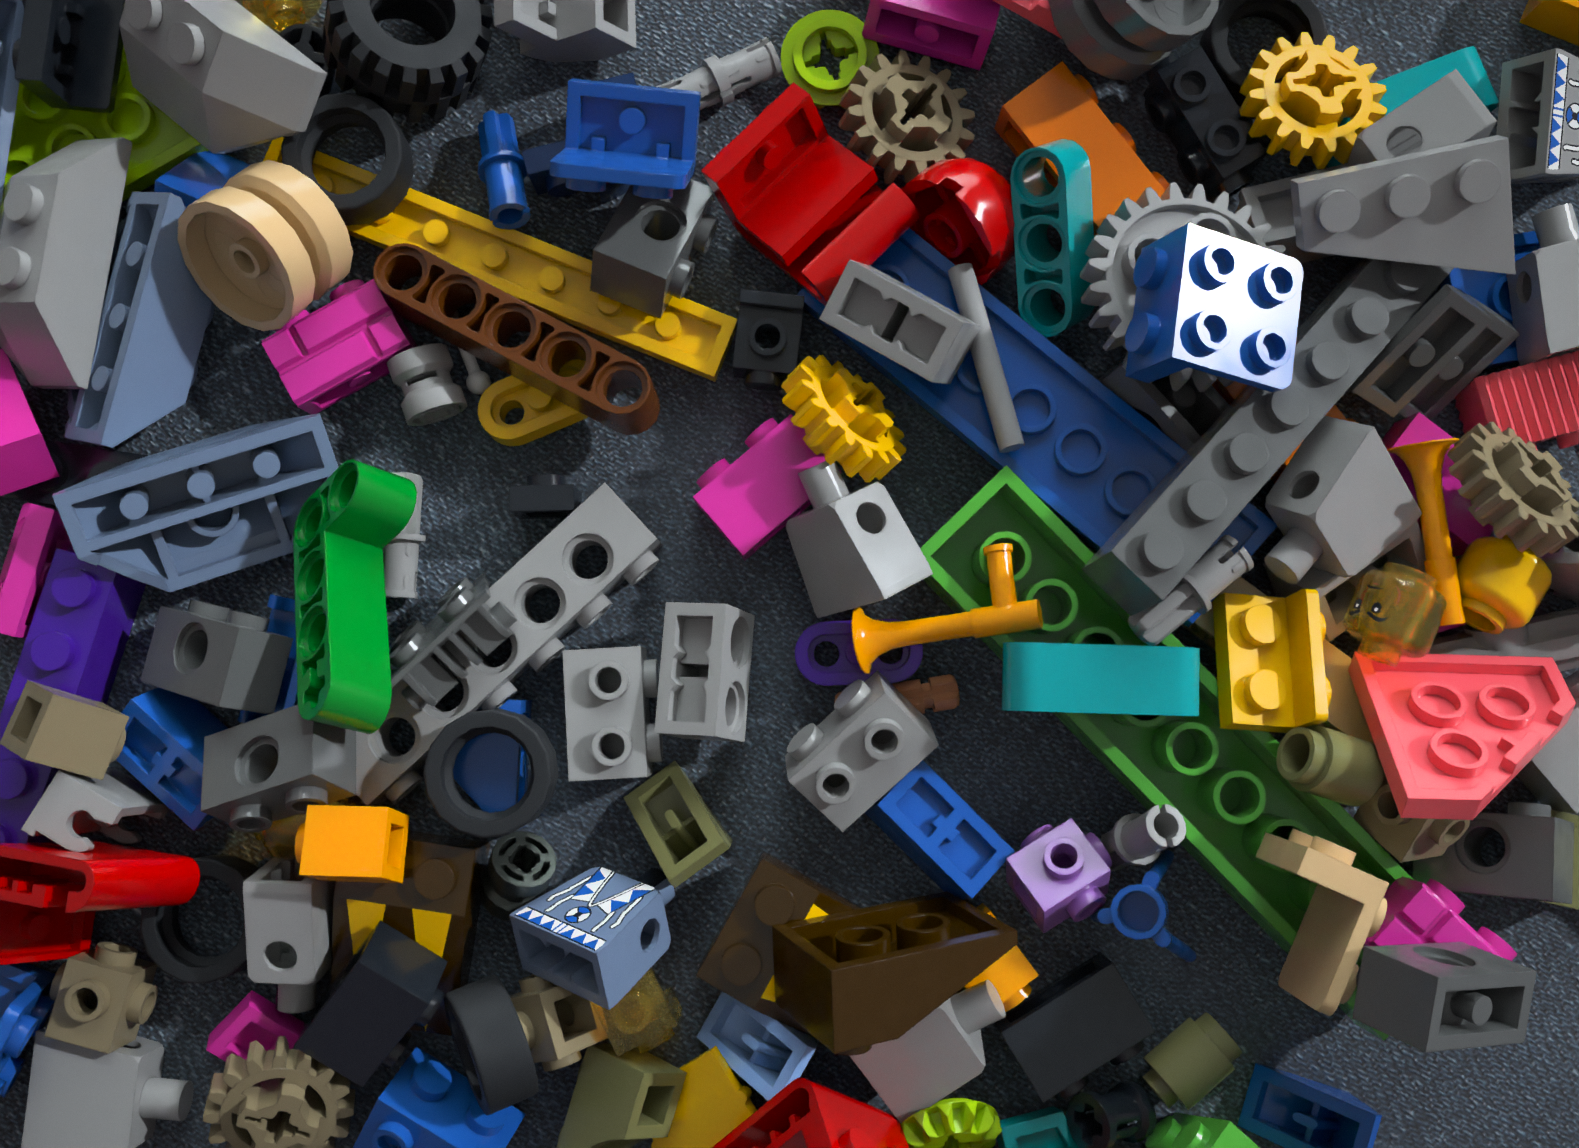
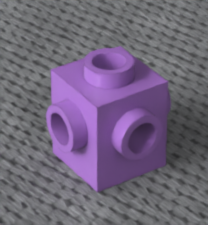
(1059, 874)

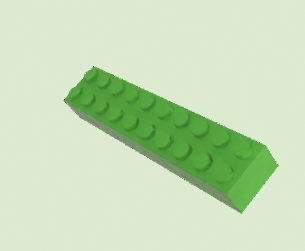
(1213, 776)

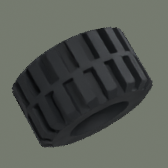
(401, 74)

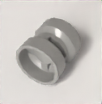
(426, 384)

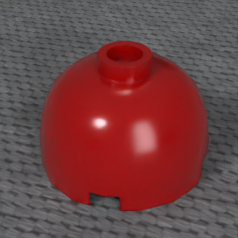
(965, 214)

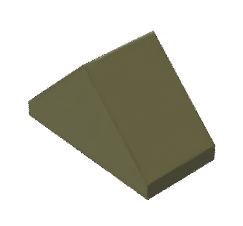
(677, 823)

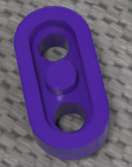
(847, 668)

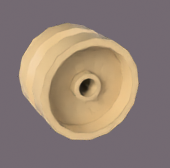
(265, 244)

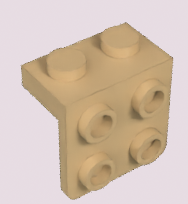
(1338, 920)

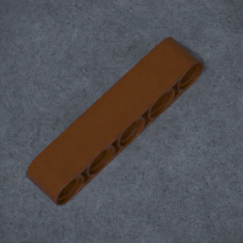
(501, 315)

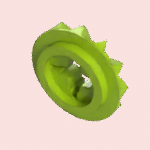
(803, 46)
(953, 1125)

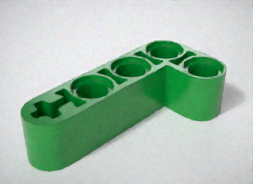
(343, 595)

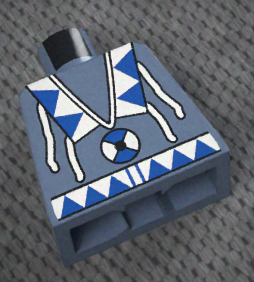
(596, 932)

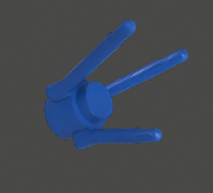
(1142, 911)

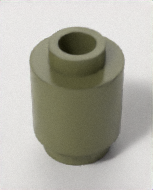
(1330, 764)
(1191, 1061)

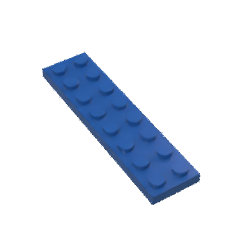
(1083, 444)

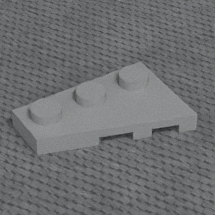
(1414, 208)

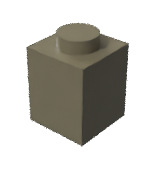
(65, 731)

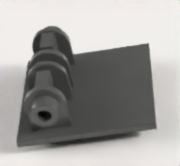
(462, 609)

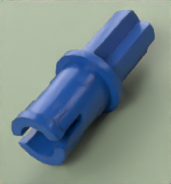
(502, 171)

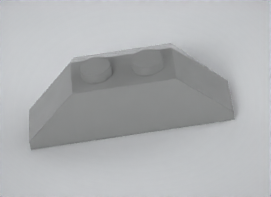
(219, 71)
(57, 259)

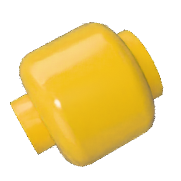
(1500, 584)

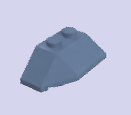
(146, 329)
(200, 504)

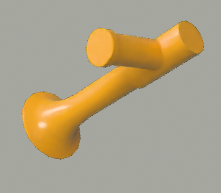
(1425, 465)
(1005, 616)

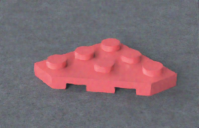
(1458, 725)

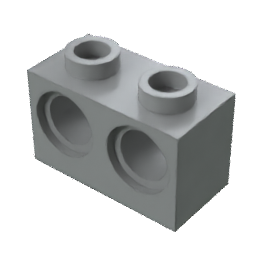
(899, 322)
(704, 672)

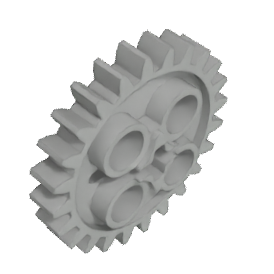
(1138, 225)

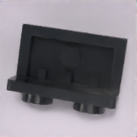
(71, 52)

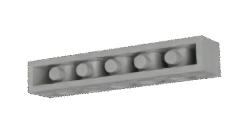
(551, 564)

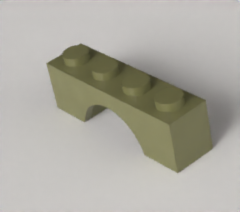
(621, 1099)

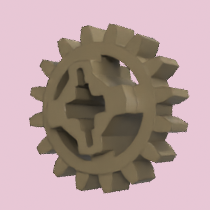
(889, 94)
(1515, 489)
(278, 1100)

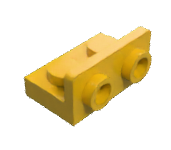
(1270, 661)

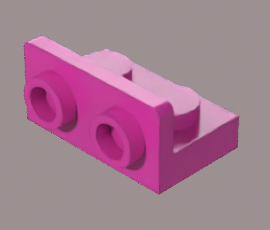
(27, 565)

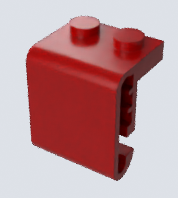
(805, 195)
(54, 893)
(816, 1117)

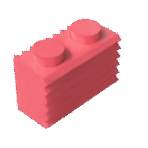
(1531, 399)

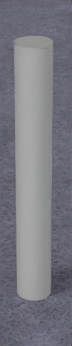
(987, 360)

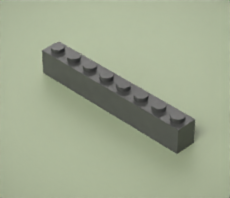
(1258, 434)

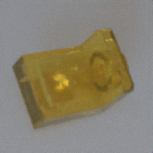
(641, 1017)

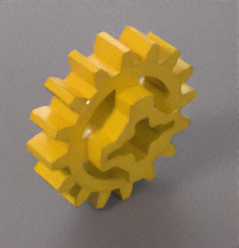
(1311, 100)
(843, 418)

